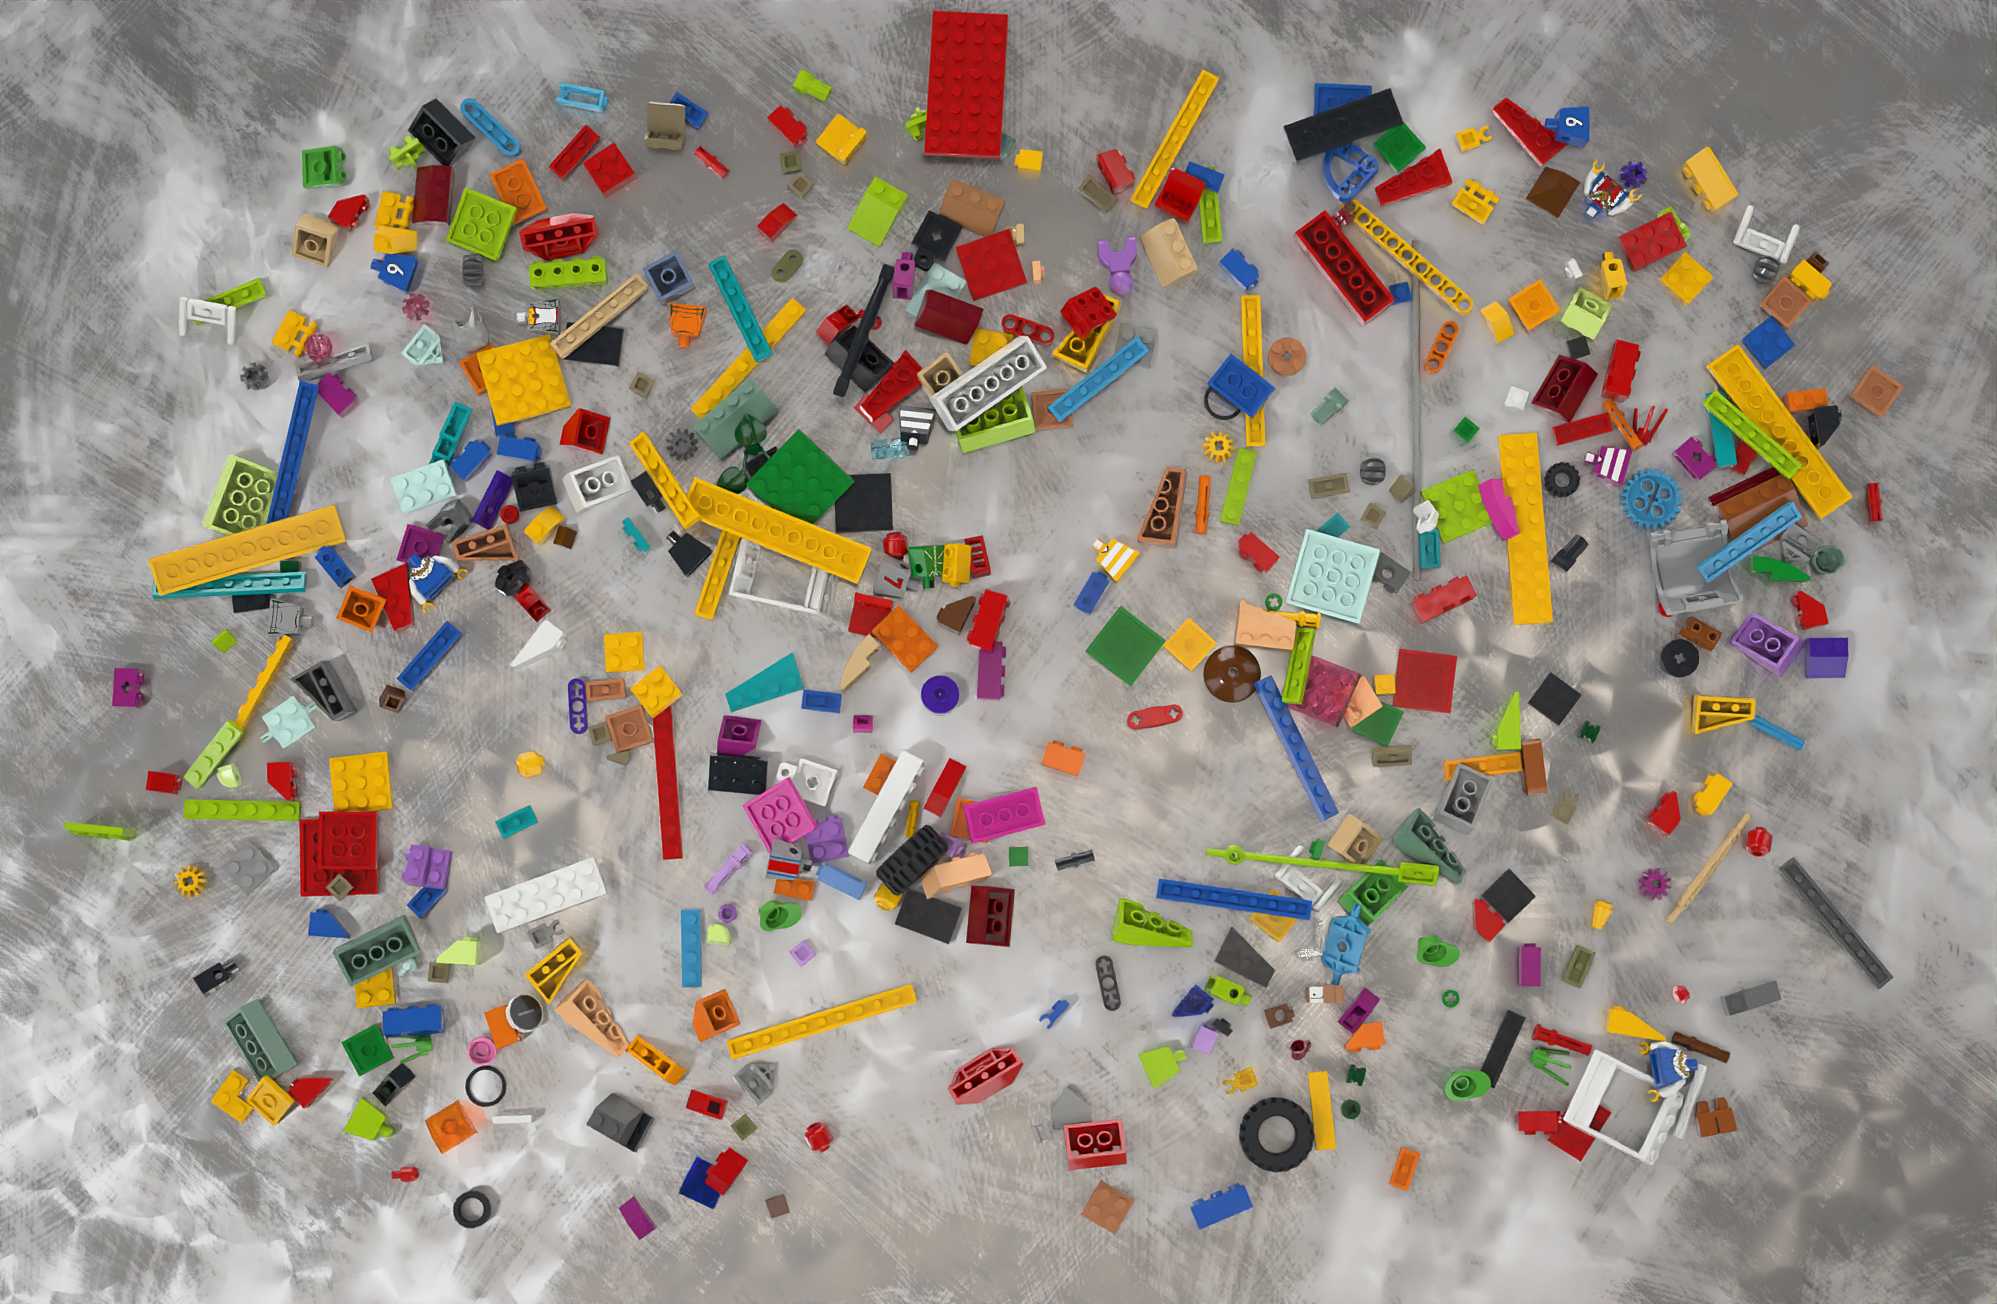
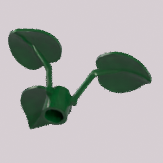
(749, 434)

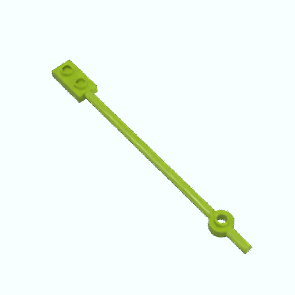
(1406, 872)

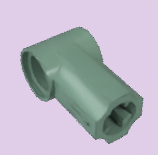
(1332, 403)

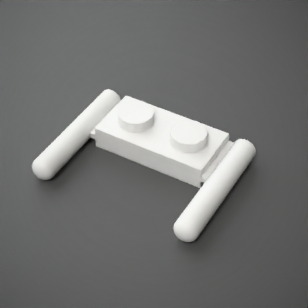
(1764, 244)
(207, 312)
(1302, 886)

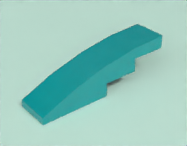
(451, 433)

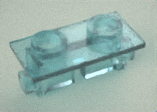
(881, 449)

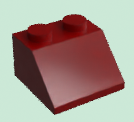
(1115, 171)

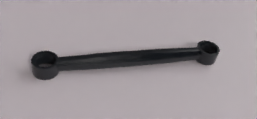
(862, 333)

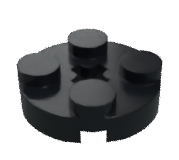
(512, 577)
(1669, 662)

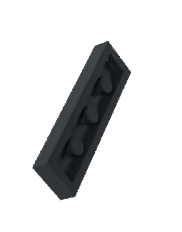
(1502, 1046)

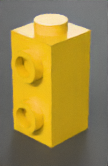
(1810, 281)
(956, 564)
(1712, 794)

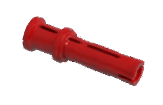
(1552, 1037)

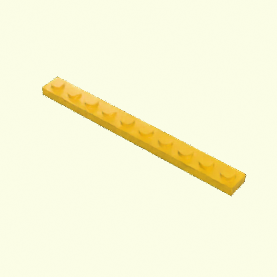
(821, 1021)

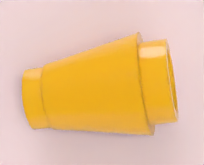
(1601, 913)

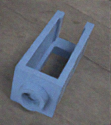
(841, 880)

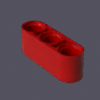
(1020, 323)

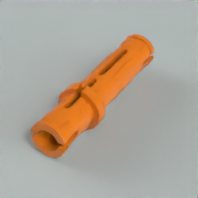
(1634, 442)
(1203, 505)

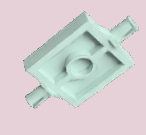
(288, 722)

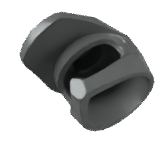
(452, 513)

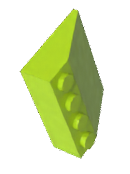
(999, 423)

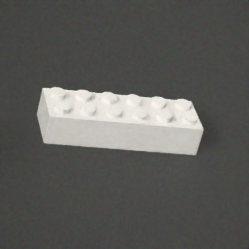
(988, 383)
(886, 806)
(546, 895)

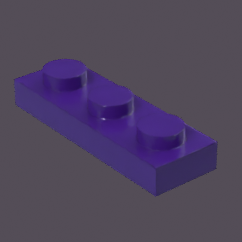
(492, 500)

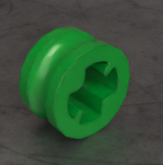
(1279, 601)
(1446, 994)

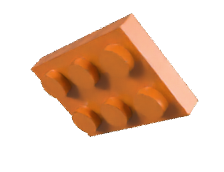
(519, 190)
(904, 638)

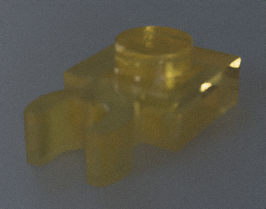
(1244, 1080)

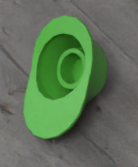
(779, 915)
(1436, 952)
(1467, 1085)

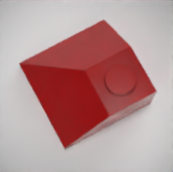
(585, 431)

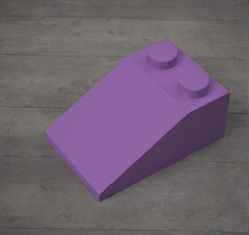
(1767, 644)

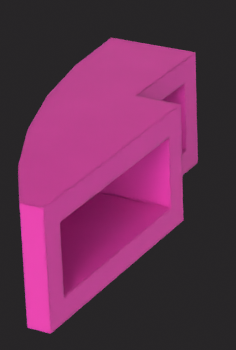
(1499, 508)

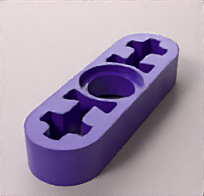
(582, 691)

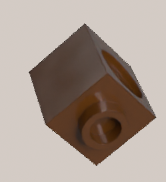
(1270, 1015)

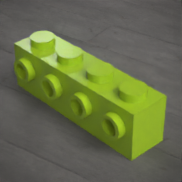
(568, 273)

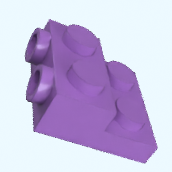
(827, 841)
(426, 867)

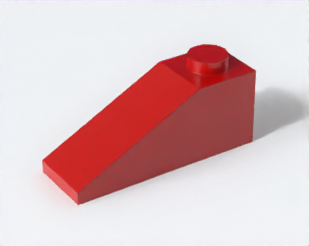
(944, 788)

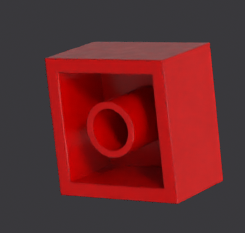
(609, 170)

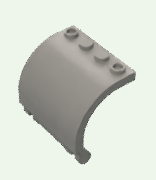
(1677, 578)

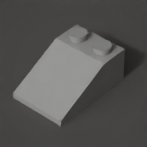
(1463, 799)

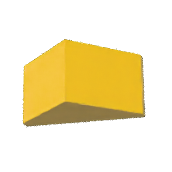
(1497, 321)

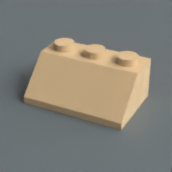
(1168, 253)

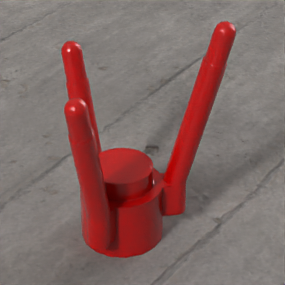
(1643, 433)

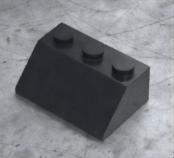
(441, 133)
(871, 366)

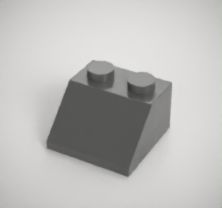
(615, 1118)

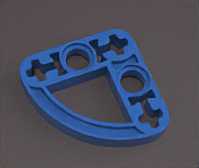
(1359, 171)

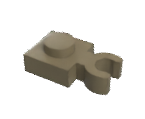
(1564, 809)

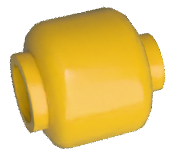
(529, 764)
(885, 899)

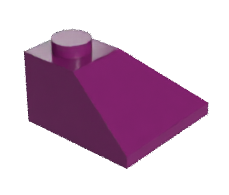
(738, 735)

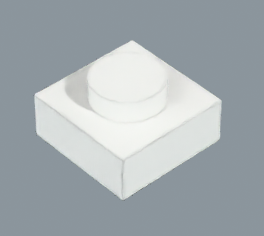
(1572, 270)
(1516, 398)

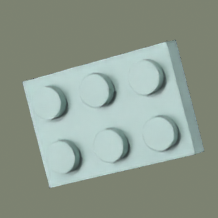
(939, 280)
(423, 486)

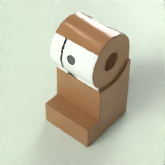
(1325, 994)

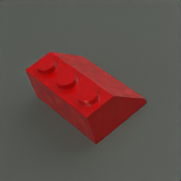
(1095, 1144)

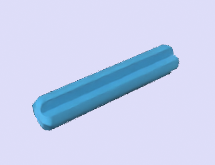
(1778, 732)

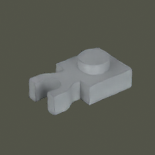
(542, 934)

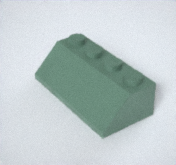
(719, 424)
(377, 950)
(259, 1041)

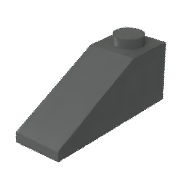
(1750, 998)

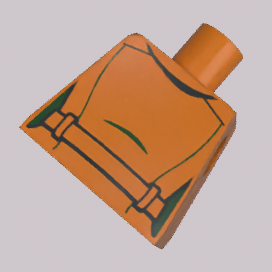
(686, 322)

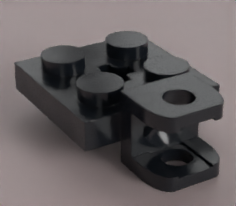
(932, 249)

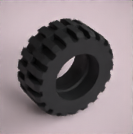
(912, 860)
(1276, 1161)

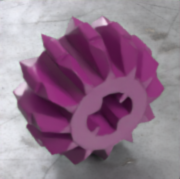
(1652, 877)

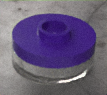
(939, 695)

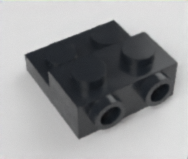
(534, 487)

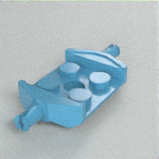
(1354, 934)

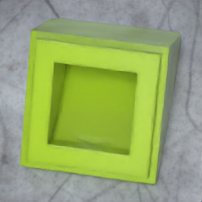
(224, 641)

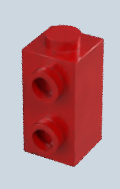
(787, 126)
(1257, 552)
(1540, 1121)

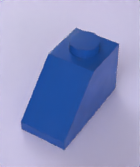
(326, 925)

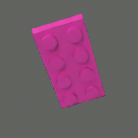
(1003, 815)

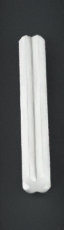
(1690, 1101)

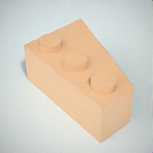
(1263, 628)
(955, 874)

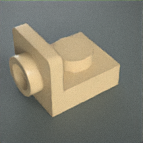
(1017, 234)

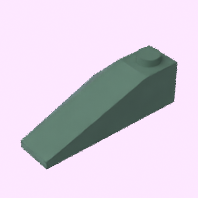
(1420, 841)

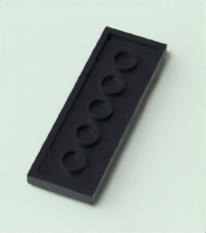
(1343, 125)

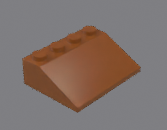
(1756, 504)

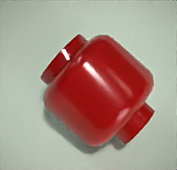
(895, 545)
(1759, 842)
(818, 1137)

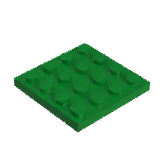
(800, 479)

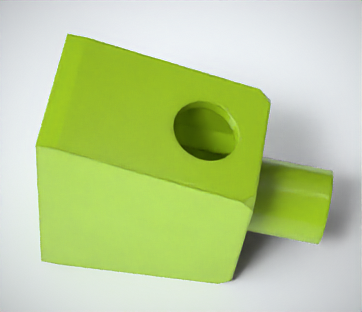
(1221, 988)
(1161, 1064)
(368, 1121)

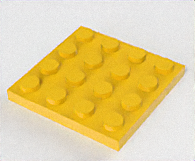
(523, 380)

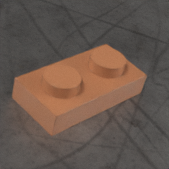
(605, 690)

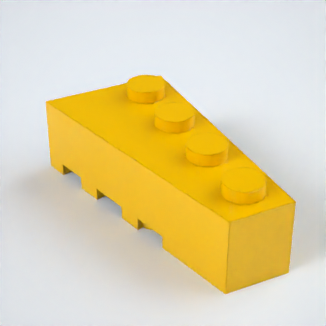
(1084, 353)

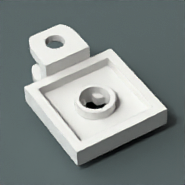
(805, 771)

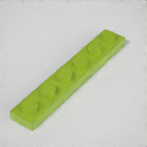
(1752, 435)
(242, 810)

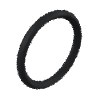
(1212, 413)
(470, 1077)

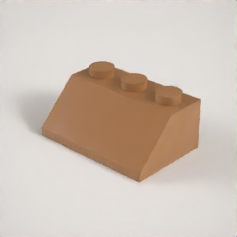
(971, 208)

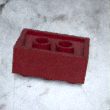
(433, 195)
(948, 316)
(1564, 388)
(990, 916)

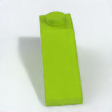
(1508, 731)

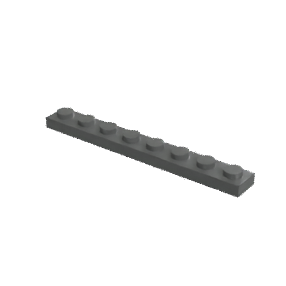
(1835, 923)

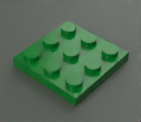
(1125, 645)

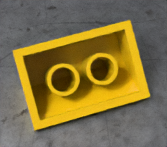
(1710, 180)

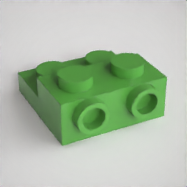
(323, 167)

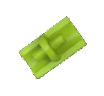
(917, 122)
(407, 154)

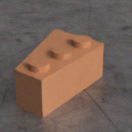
(487, 545)

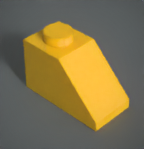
(395, 240)
(544, 525)

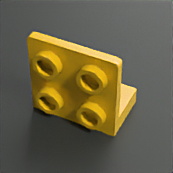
(841, 139)

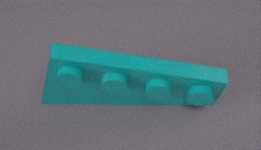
(771, 683)

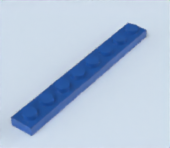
(293, 451)
(1296, 748)
(1234, 899)

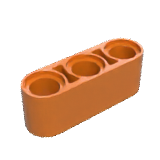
(1444, 339)

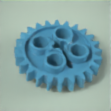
(1667, 506)

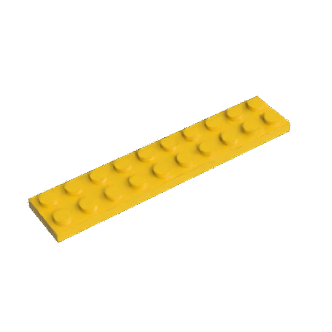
(1762, 406)
(779, 531)
(1528, 549)
(246, 550)

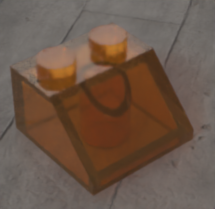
(450, 1127)

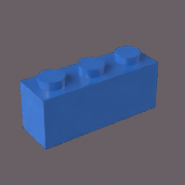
(413, 1021)
(1221, 1205)

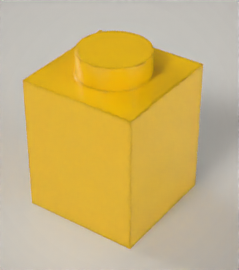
(1029, 161)
(1384, 684)

